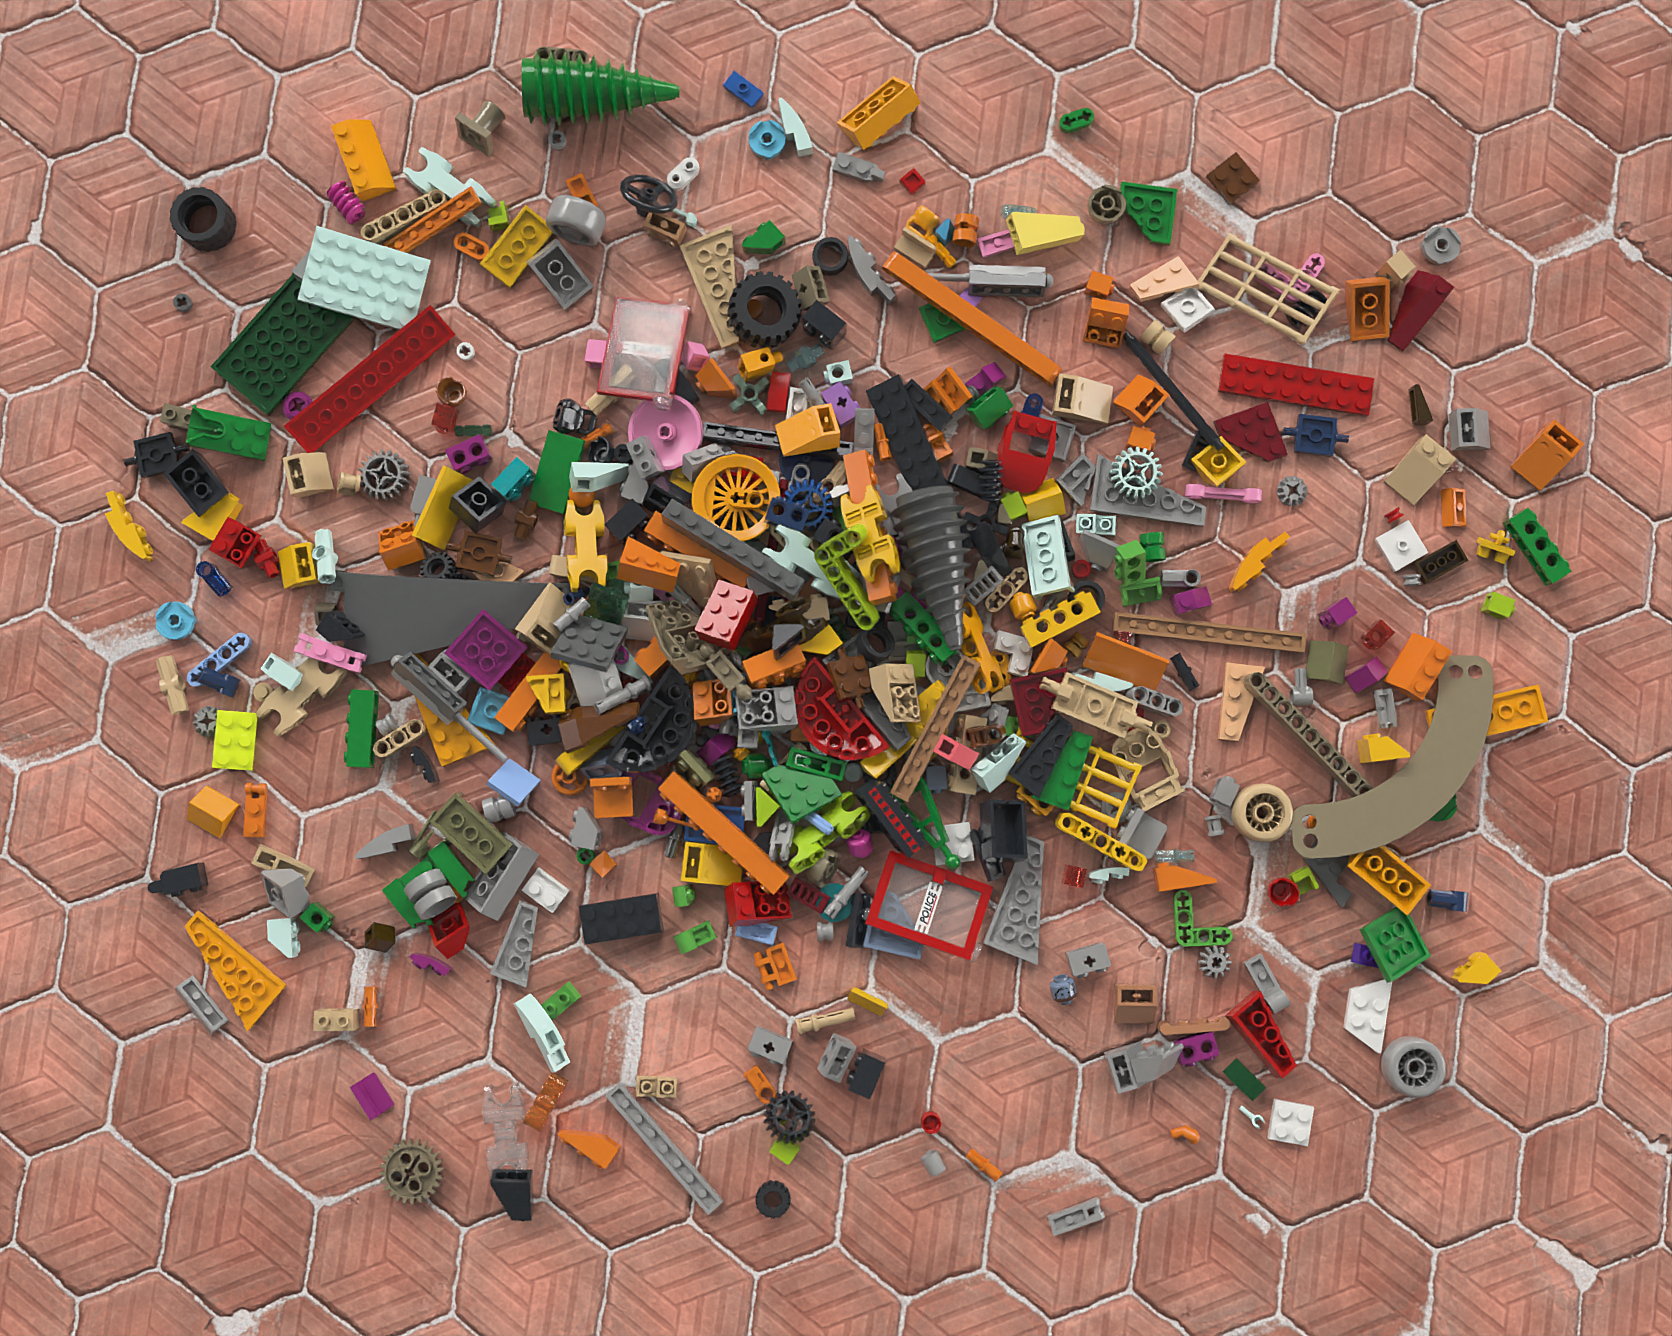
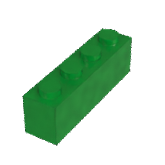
(362, 728)

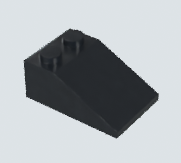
(196, 482)

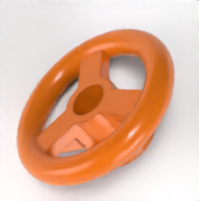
(563, 777)

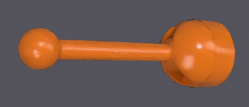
(662, 817)

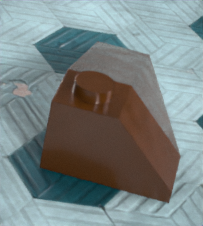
(584, 723)

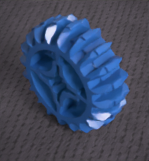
(815, 506)

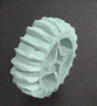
(1140, 480)

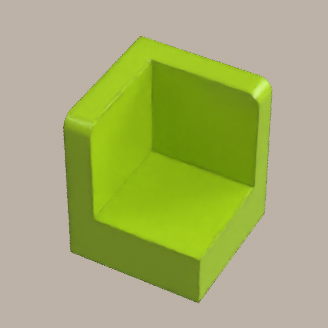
(499, 217)
(1303, 879)
(784, 1152)

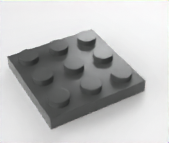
(589, 643)

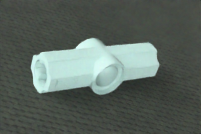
(325, 556)

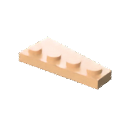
(1235, 700)

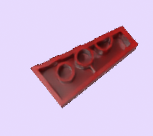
(1257, 1027)

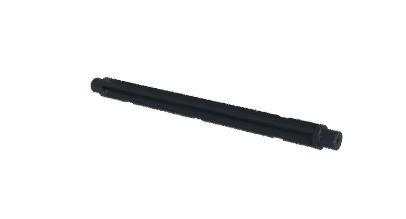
(1176, 395)

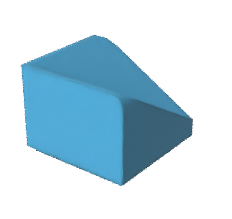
(945, 232)

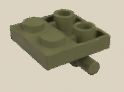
(693, 769)

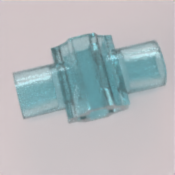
(805, 357)

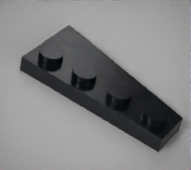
(1040, 759)

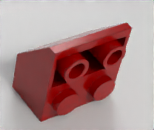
(235, 542)

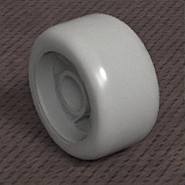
(575, 220)
(1428, 1067)

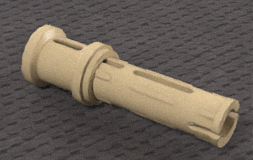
(816, 1022)

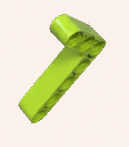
(846, 575)

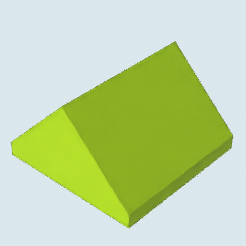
(765, 806)

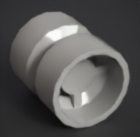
(498, 808)

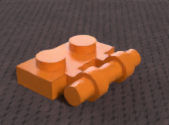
(780, 963)

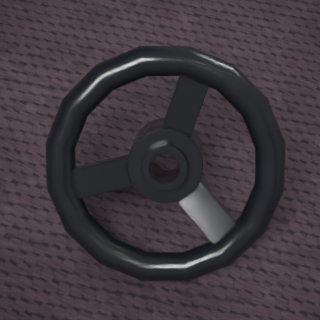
(647, 197)

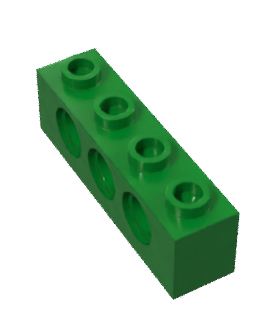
(1527, 543)
(907, 604)

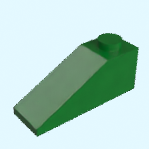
(816, 764)

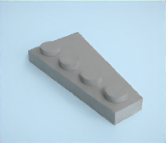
(515, 952)

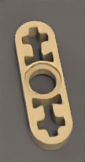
(1011, 576)

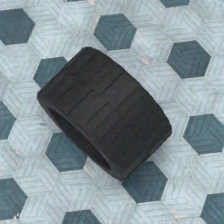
(187, 204)

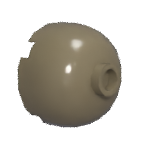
(1106, 204)
(824, 868)

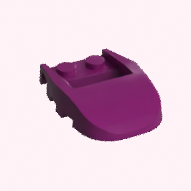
(646, 819)

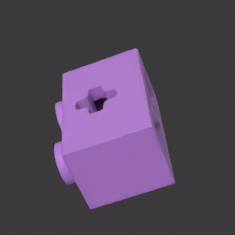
(834, 395)

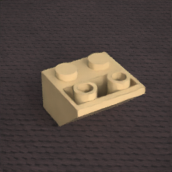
(308, 474)

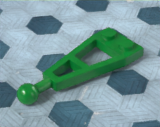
(952, 861)

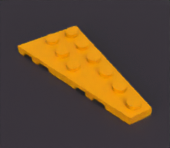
(450, 741)
(239, 974)

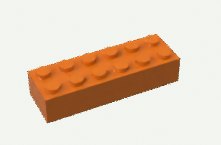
(675, 542)

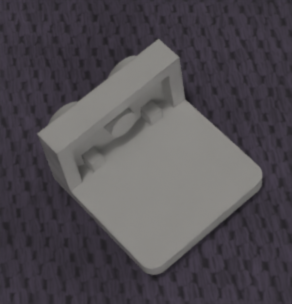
(1141, 832)

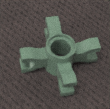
(742, 400)

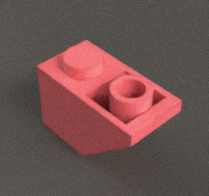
(956, 752)

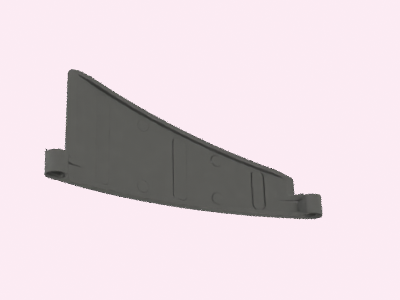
(425, 613)

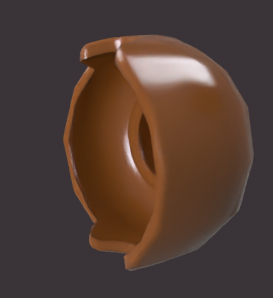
(451, 391)

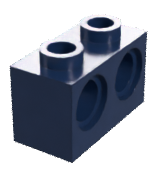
(788, 509)

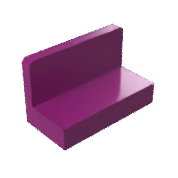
(372, 1096)

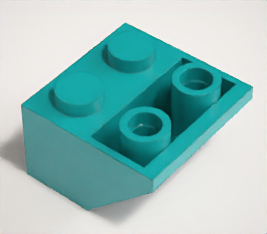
(514, 480)

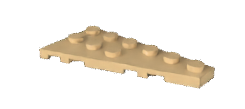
(713, 272)

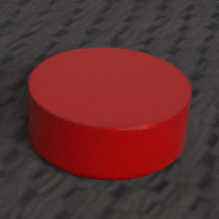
(1081, 569)

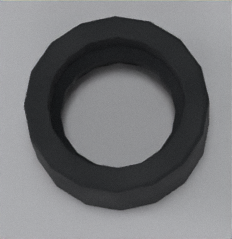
(830, 241)
(1087, 584)
(868, 653)

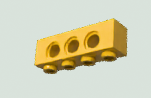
(1088, 610)

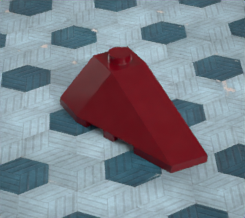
(1419, 302)

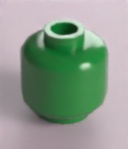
(755, 765)

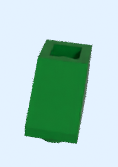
(764, 240)

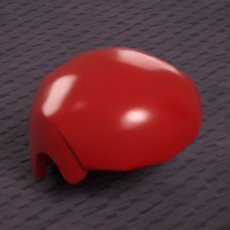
(1283, 892)

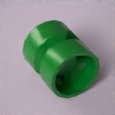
(1152, 544)

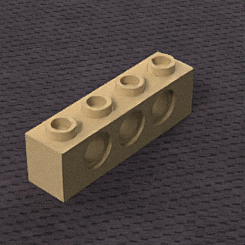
(967, 783)

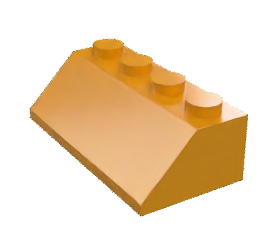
(879, 112)
(363, 158)
(1390, 877)

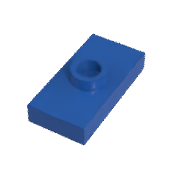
(743, 89)

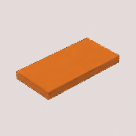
(1125, 662)

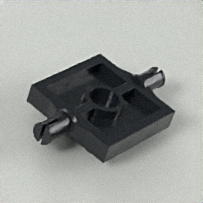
(155, 454)

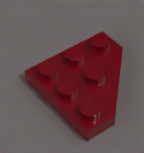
(1253, 432)
(1032, 703)

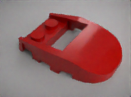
(1024, 471)

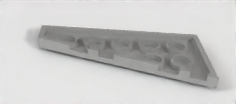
(1160, 505)

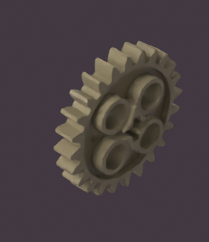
(426, 1179)

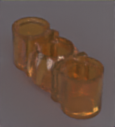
(545, 1101)

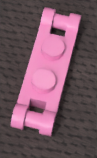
(330, 653)

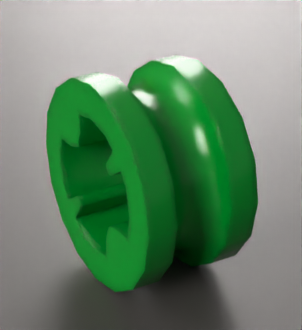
(587, 861)

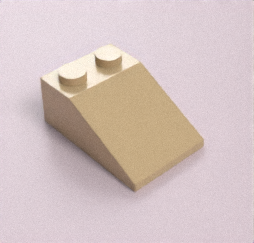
(1419, 469)

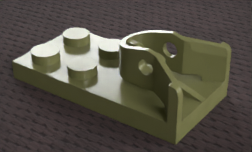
(471, 833)

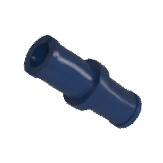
(574, 597)

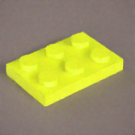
(234, 740)

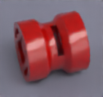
(928, 1124)

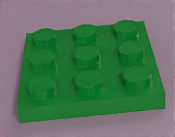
(1394, 943)

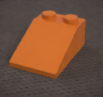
(1367, 308)

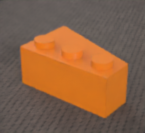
(647, 567)

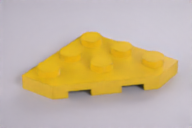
(927, 702)

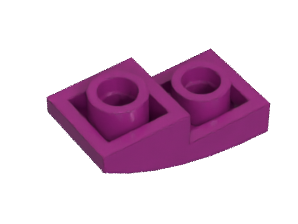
(424, 961)

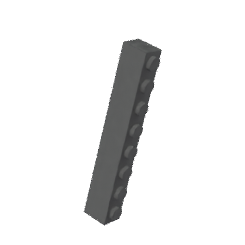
(732, 550)

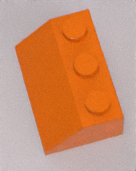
(1417, 666)

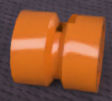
(965, 233)

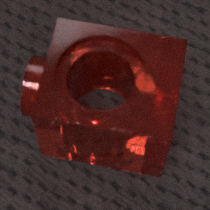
(444, 418)
(1382, 629)
(1074, 876)

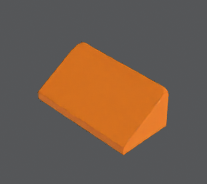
(1453, 507)

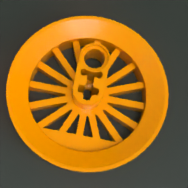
(705, 487)

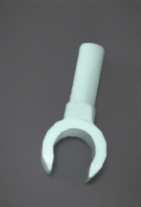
(691, 219)
(1254, 1118)

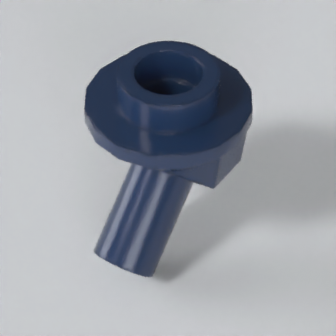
(636, 725)

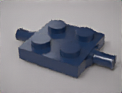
(1315, 435)

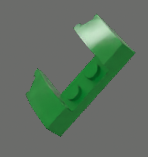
(441, 858)

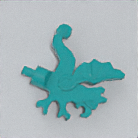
(768, 738)

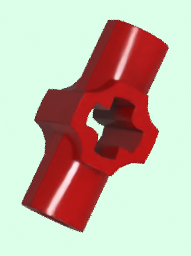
(266, 559)

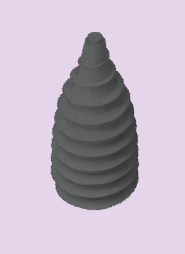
(936, 555)

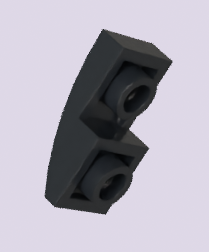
(420, 758)

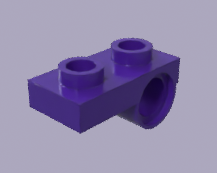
(1362, 955)

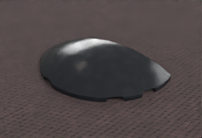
(667, 729)

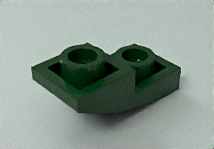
(1244, 1079)

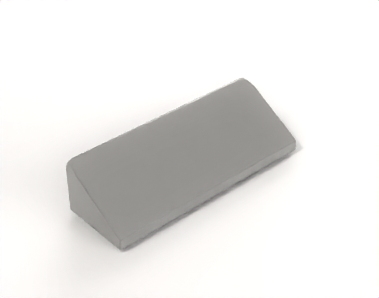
(201, 1004)

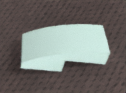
(1096, 524)
(1099, 875)

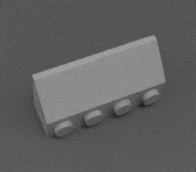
(493, 891)

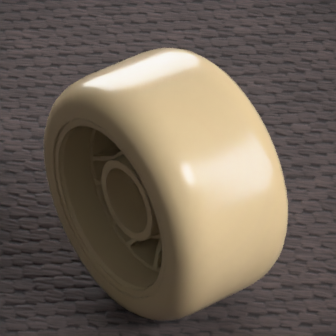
(1276, 817)

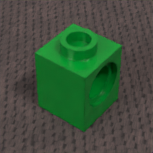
(310, 914)

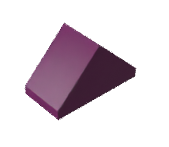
(1366, 675)
(716, 748)

